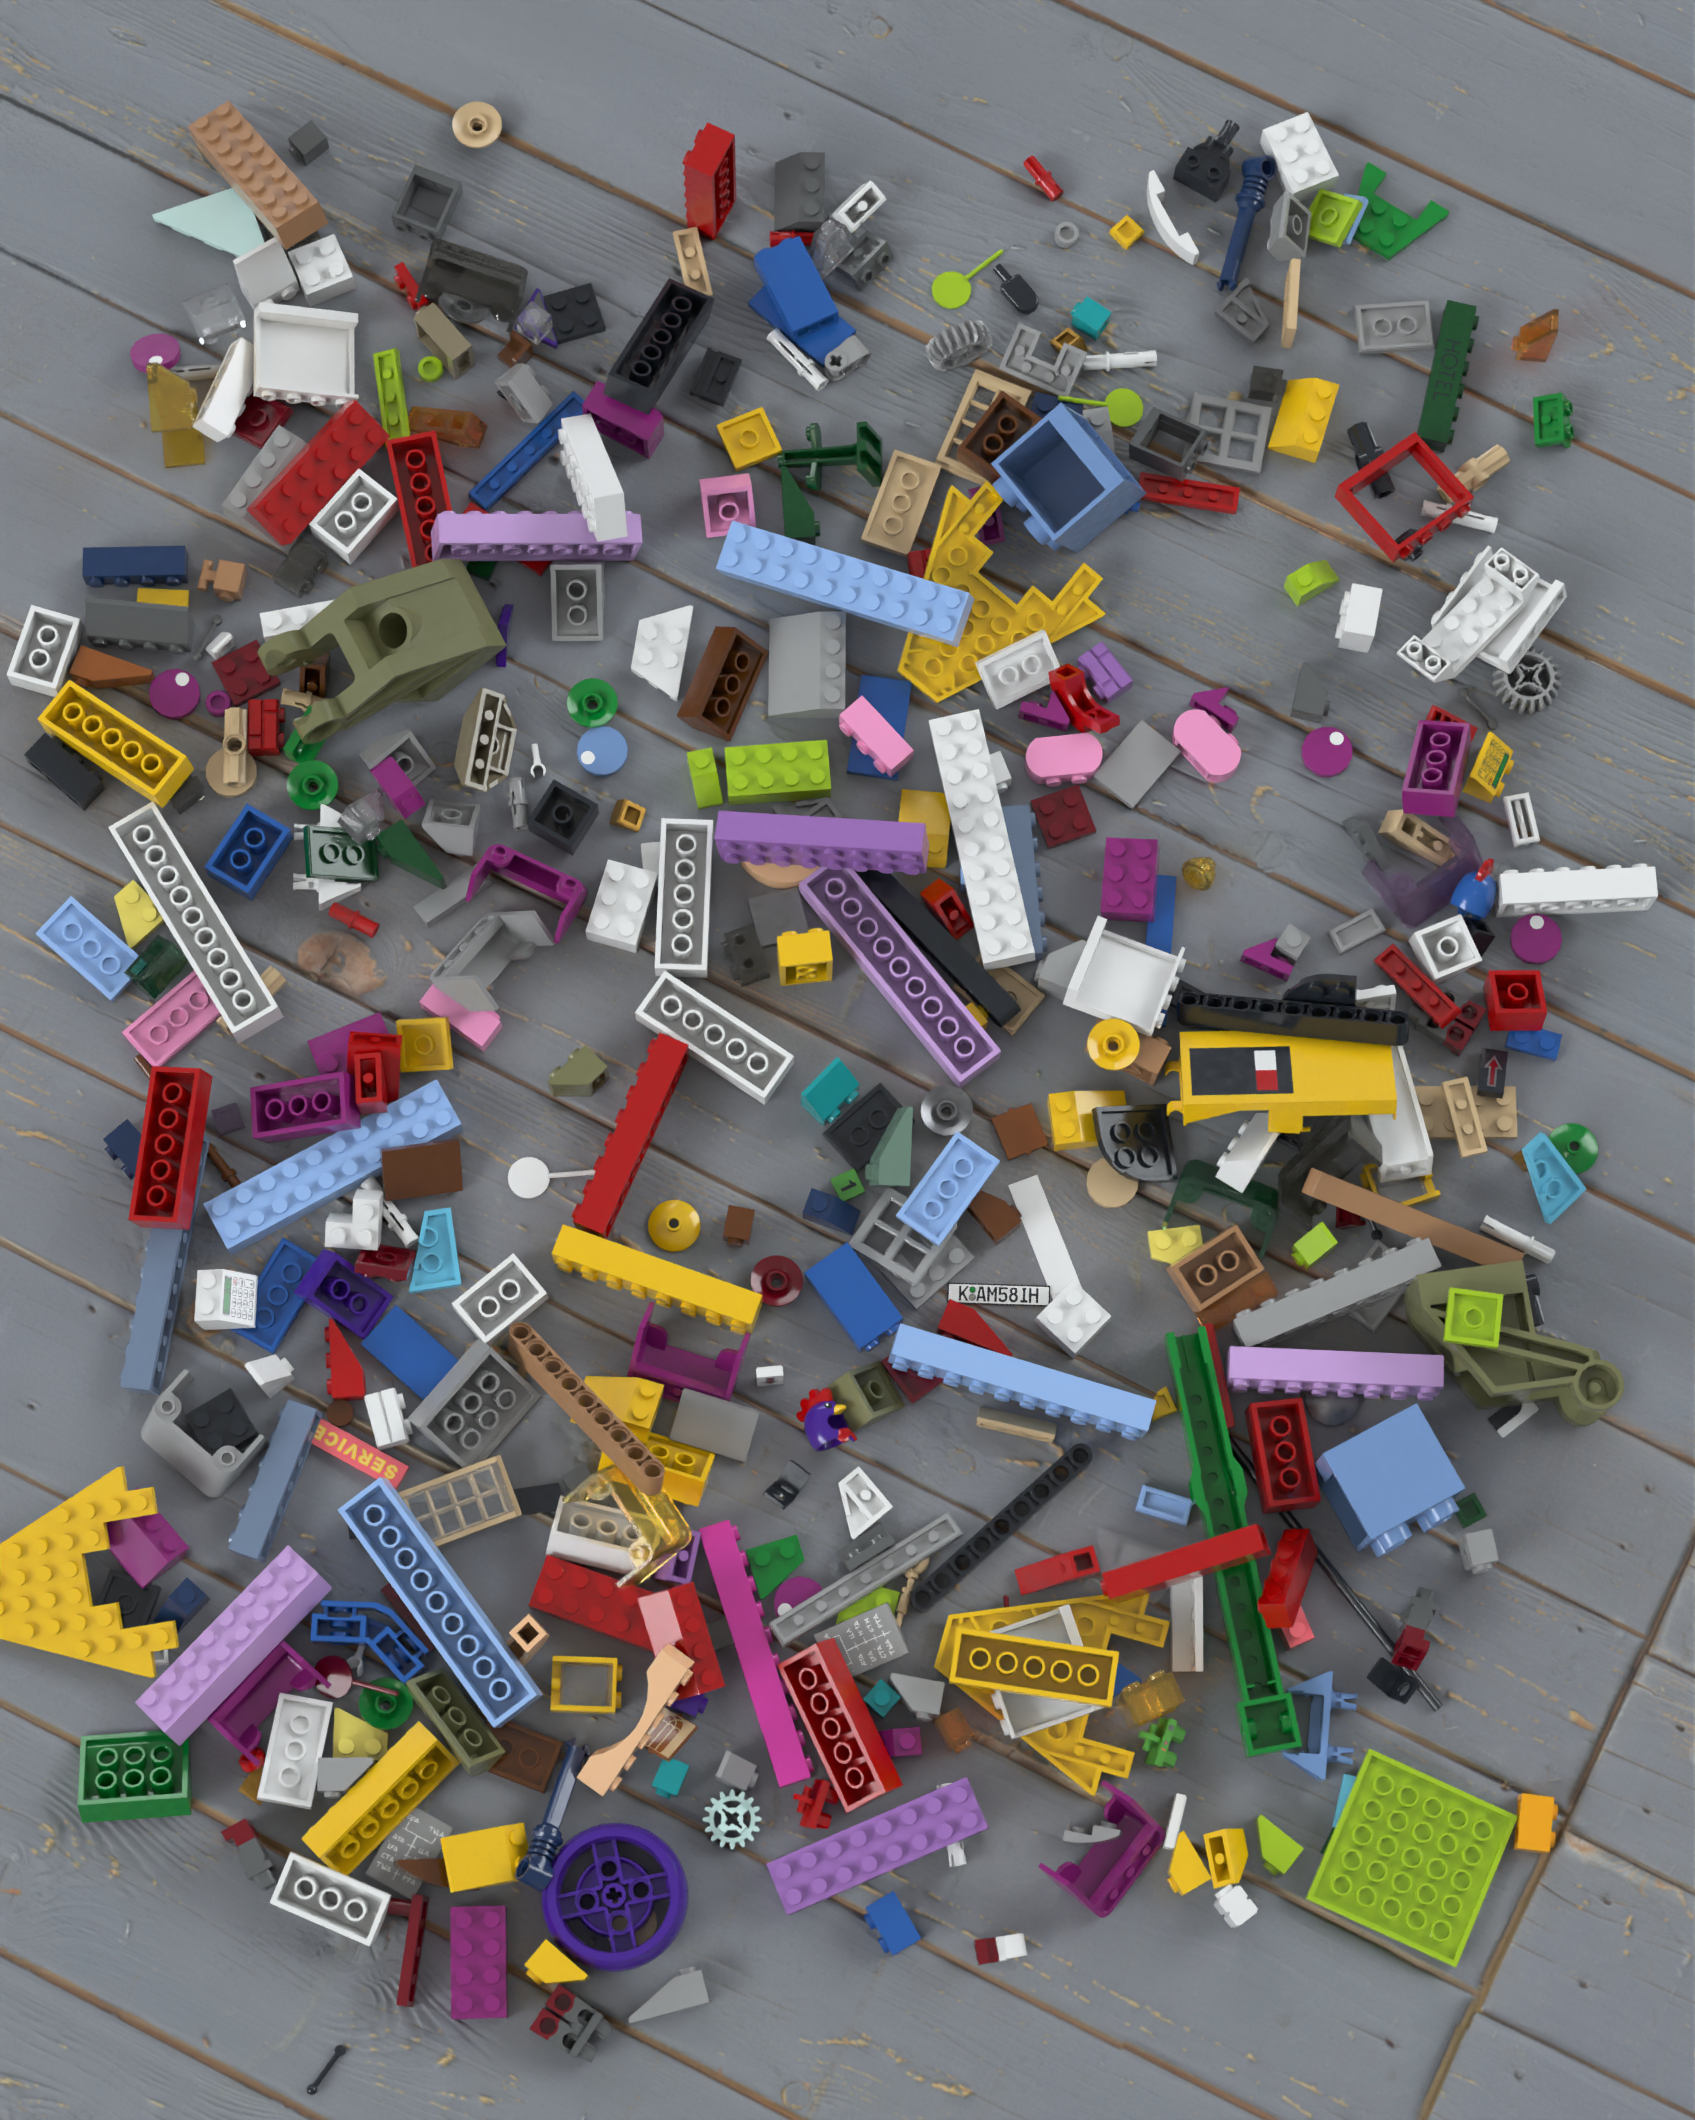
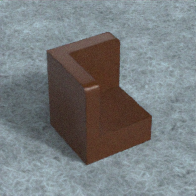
(516, 351)

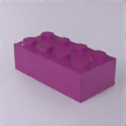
(1436, 768)
(304, 1107)
(479, 1962)

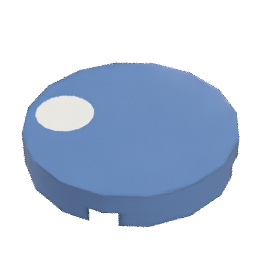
(602, 751)

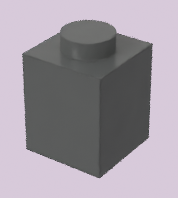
(308, 143)

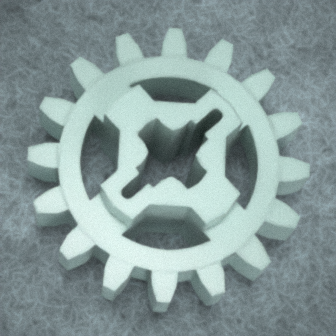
(741, 1810)

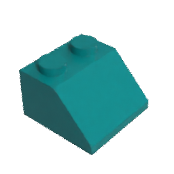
(830, 1092)

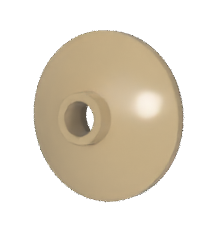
(474, 115)

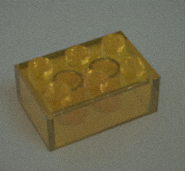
(1150, 1700)

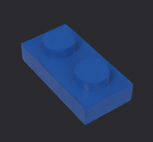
(1536, 1043)

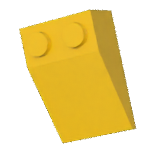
(933, 811)
(1073, 1118)
(630, 1399)
(484, 1856)

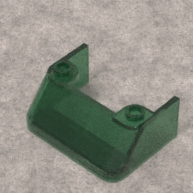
(1200, 1177)

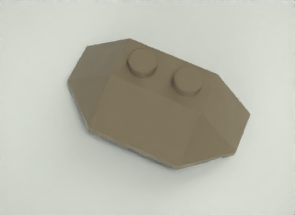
(485, 741)

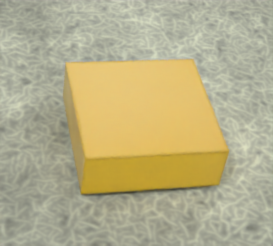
(1126, 232)

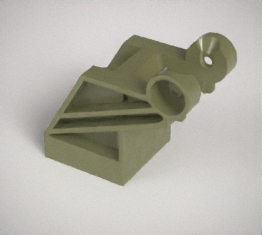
(402, 637)
(1525, 1364)

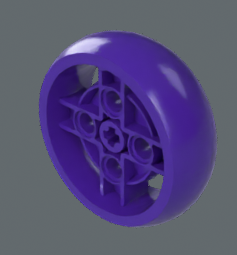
(565, 1907)

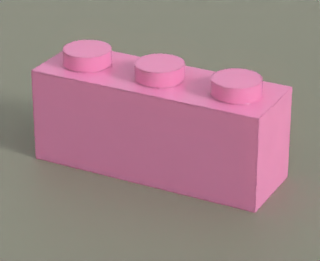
(875, 737)
(475, 1027)

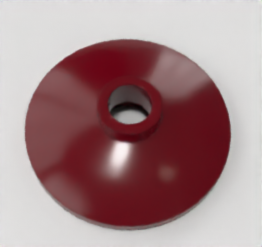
(781, 1269)

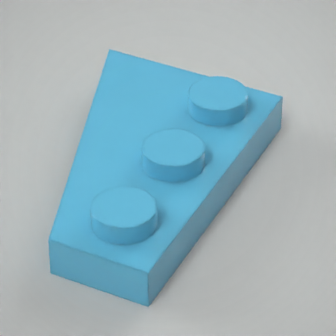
(1551, 1177)
(437, 1255)

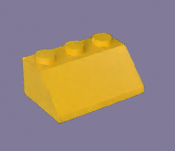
(1303, 418)

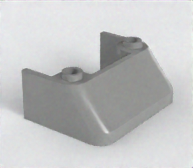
(485, 953)
(208, 1473)

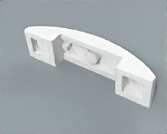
(1181, 245)

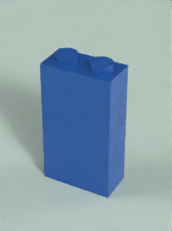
(795, 288)
(854, 1298)

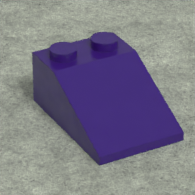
(343, 1294)

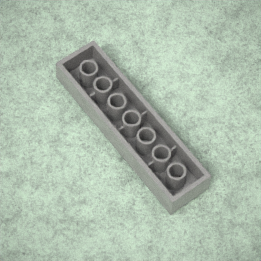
(1335, 1297)

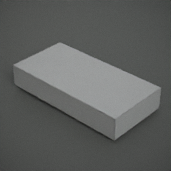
(1356, 931)

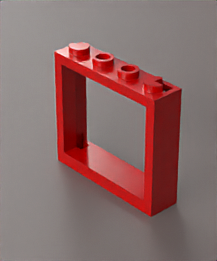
(1416, 447)

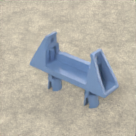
(1318, 1748)

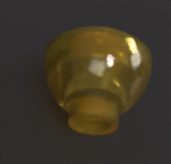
(1199, 872)

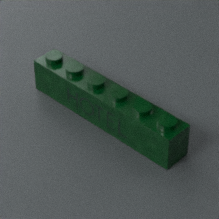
(1446, 375)

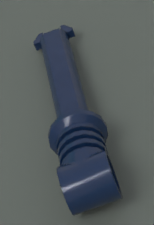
(1250, 200)
(536, 1866)

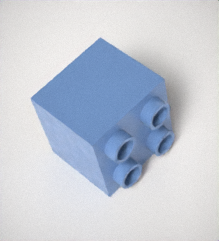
(1065, 480)
(1389, 1482)

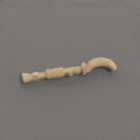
(911, 1574)

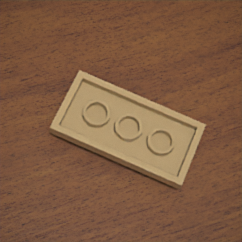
(901, 503)
(1496, 1115)

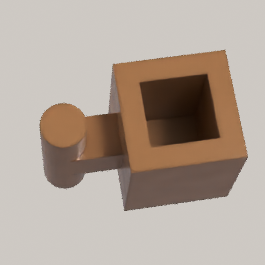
(227, 580)

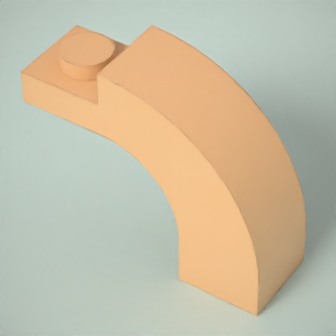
(778, 876)
(527, 1639)

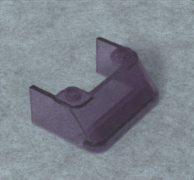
(1418, 902)

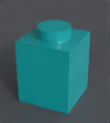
(1090, 317)
(881, 1699)
(670, 1778)

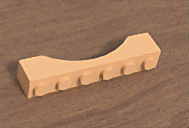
(664, 1677)

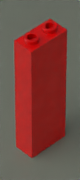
(1185, 1563)

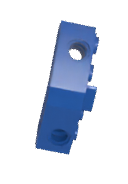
(365, 1631)

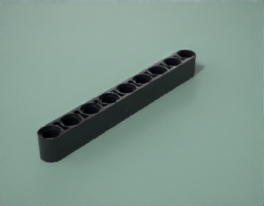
(941, 947)
(1293, 1018)
(1008, 1516)

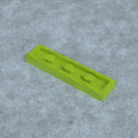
(391, 393)

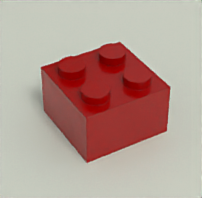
(1515, 1000)

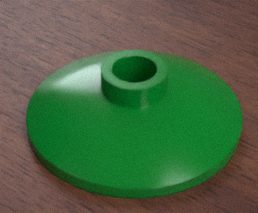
(592, 691)
(311, 773)
(1587, 1146)
(400, 1705)

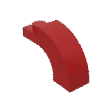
(1077, 702)

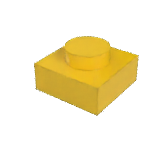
(979, 1014)

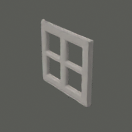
(1226, 432)
(901, 1236)

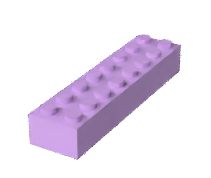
(529, 537)
(1334, 1372)
(233, 1645)

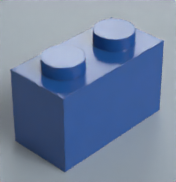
(892, 1924)

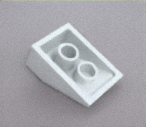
(266, 274)

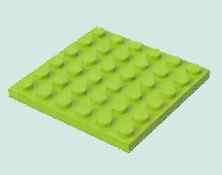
(1411, 1857)

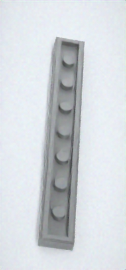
(865, 1579)

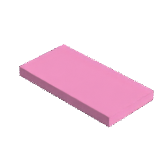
(173, 1021)

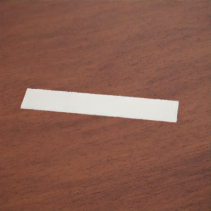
(1043, 1234)

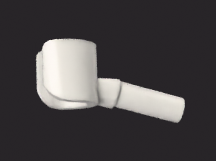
(536, 760)
(356, 1660)

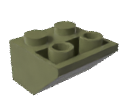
(579, 1076)

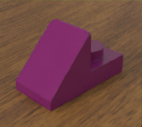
(1210, 702)
(1052, 716)
(1260, 958)

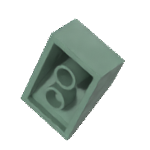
(892, 1157)

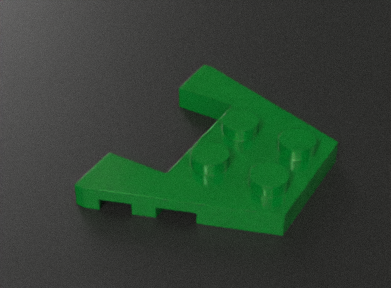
(1386, 227)

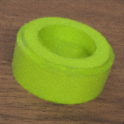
(430, 369)

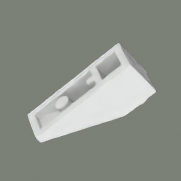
(271, 1373)

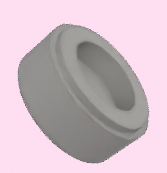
(1066, 235)

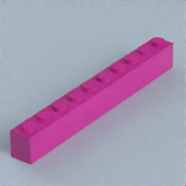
(754, 1654)

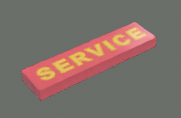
(358, 1453)

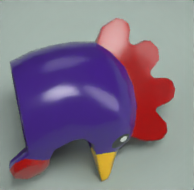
(824, 1420)

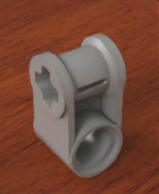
(848, 356)

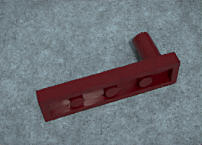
(417, 1912)

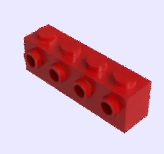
(1287, 1578)

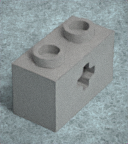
(1478, 1551)

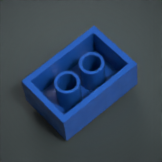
(249, 852)

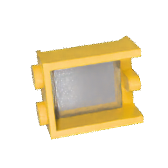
(1407, 1191)
(585, 1685)

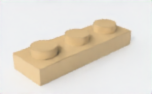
(692, 260)
(1464, 1117)

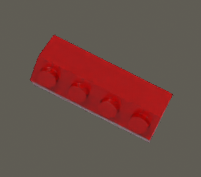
(678, 1619)

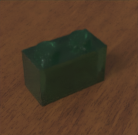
(156, 967)

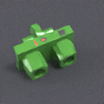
(1158, 1741)

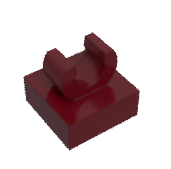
(1347, 1219)

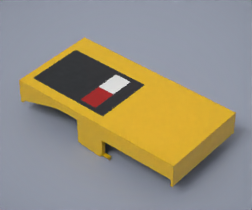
(1282, 1075)

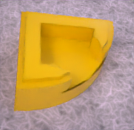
(1164, 1405)

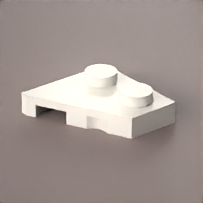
(861, 1502)

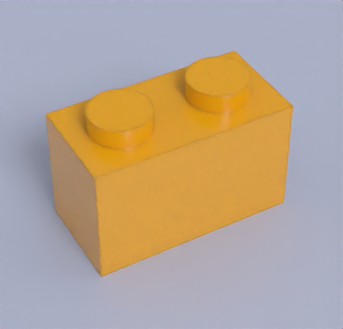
(1534, 1823)

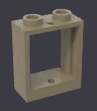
(444, 340)

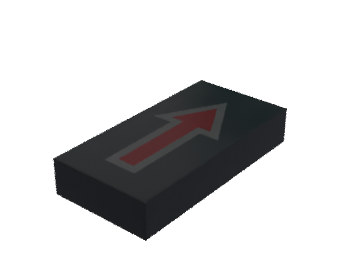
(1492, 1073)

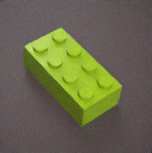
(777, 772)

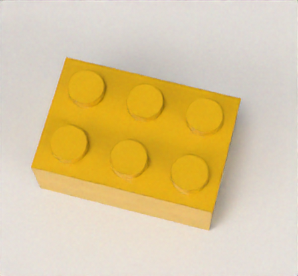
(804, 957)

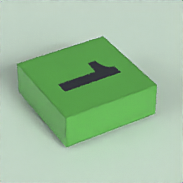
(847, 1185)

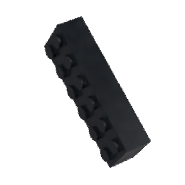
(658, 346)

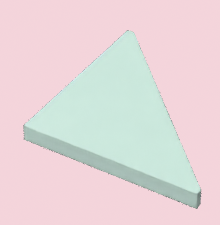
(218, 220)

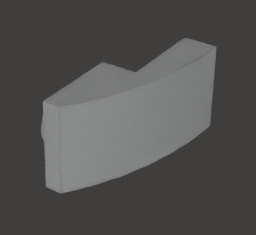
(1100, 1834)

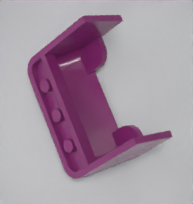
(534, 875)
(683, 1369)
(258, 1696)
(1114, 1865)

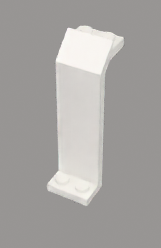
(1403, 1140)

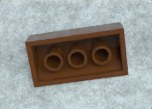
(723, 683)

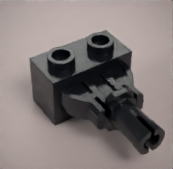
(1206, 166)

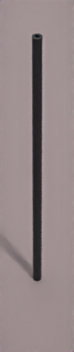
(1342, 1586)

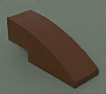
(426, 1870)

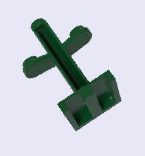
(864, 453)

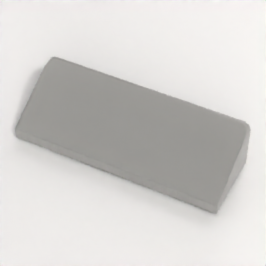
(447, 899)

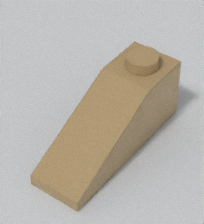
(1416, 836)

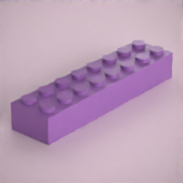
(822, 842)
(877, 1846)

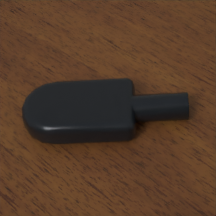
(1017, 291)

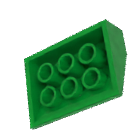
(133, 1777)

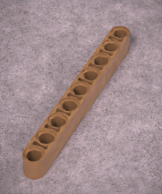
(1407, 1219)
(586, 1408)

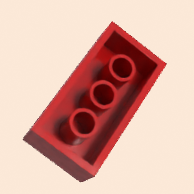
(1282, 1455)

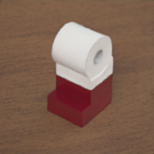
(1000, 1948)

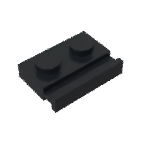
(715, 377)

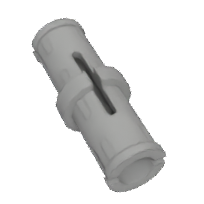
(518, 803)

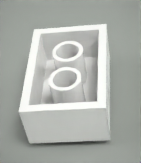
(1299, 157)
(354, 516)
(45, 651)
(622, 906)
(500, 1300)

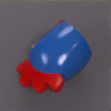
(1476, 892)

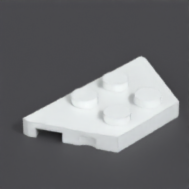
(662, 649)

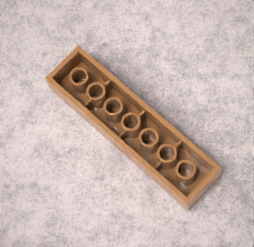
(258, 175)

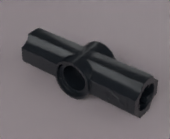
(1366, 452)

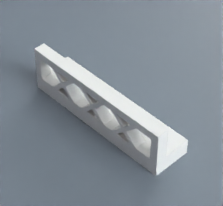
(1187, 1626)

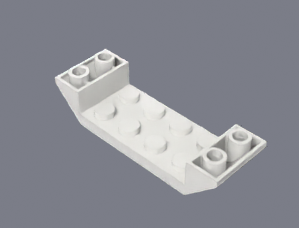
(1473, 620)

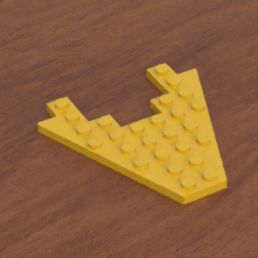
(994, 618)
(48, 1587)
(1096, 1620)

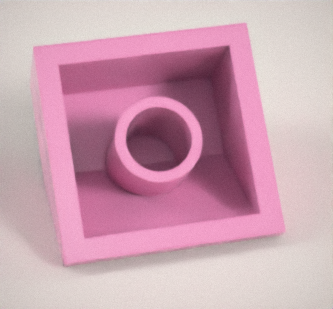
(726, 501)

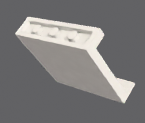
(304, 354)
(1518, 636)
(1123, 980)
(1029, 1713)

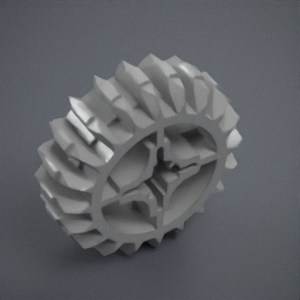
(959, 345)
(1539, 695)

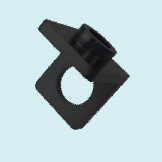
(1297, 1141)
(787, 1484)
(1391, 1681)

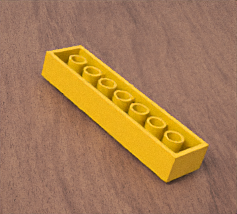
(657, 1279)

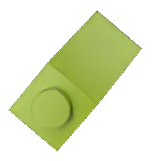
(1310, 581)
(704, 778)
(1313, 1246)
(1275, 1847)

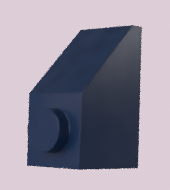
(830, 1212)
(182, 1605)

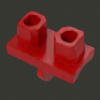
(812, 1802)

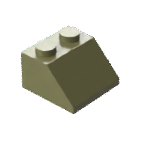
(867, 1395)

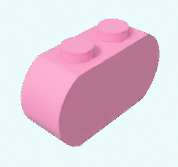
(1206, 745)
(1063, 759)

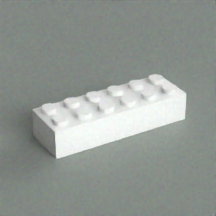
(593, 477)
(1575, 891)
(684, 897)
(715, 1037)

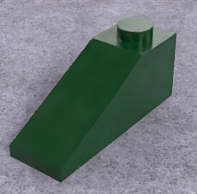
(797, 513)
(407, 853)

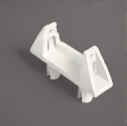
(328, 889)

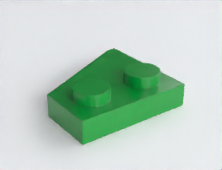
(774, 1563)

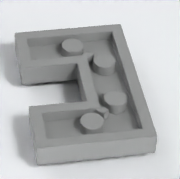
(1053, 378)
(946, 1266)

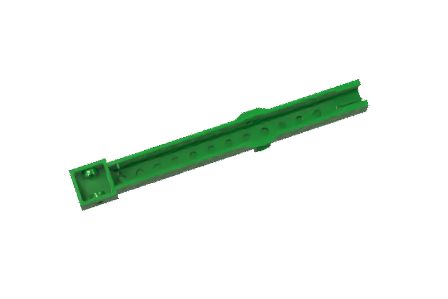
(1220, 1491)

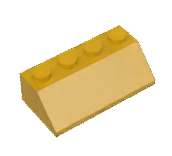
(685, 1467)

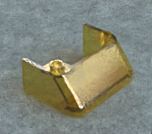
(173, 413)
(653, 1518)

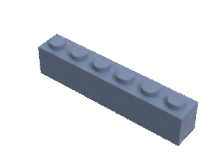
(1023, 846)
(275, 1481)

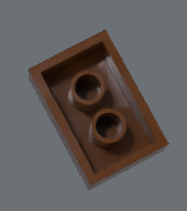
(994, 433)

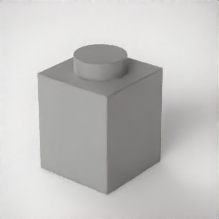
(1291, 944)

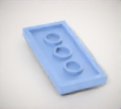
(89, 948)
(948, 1189)

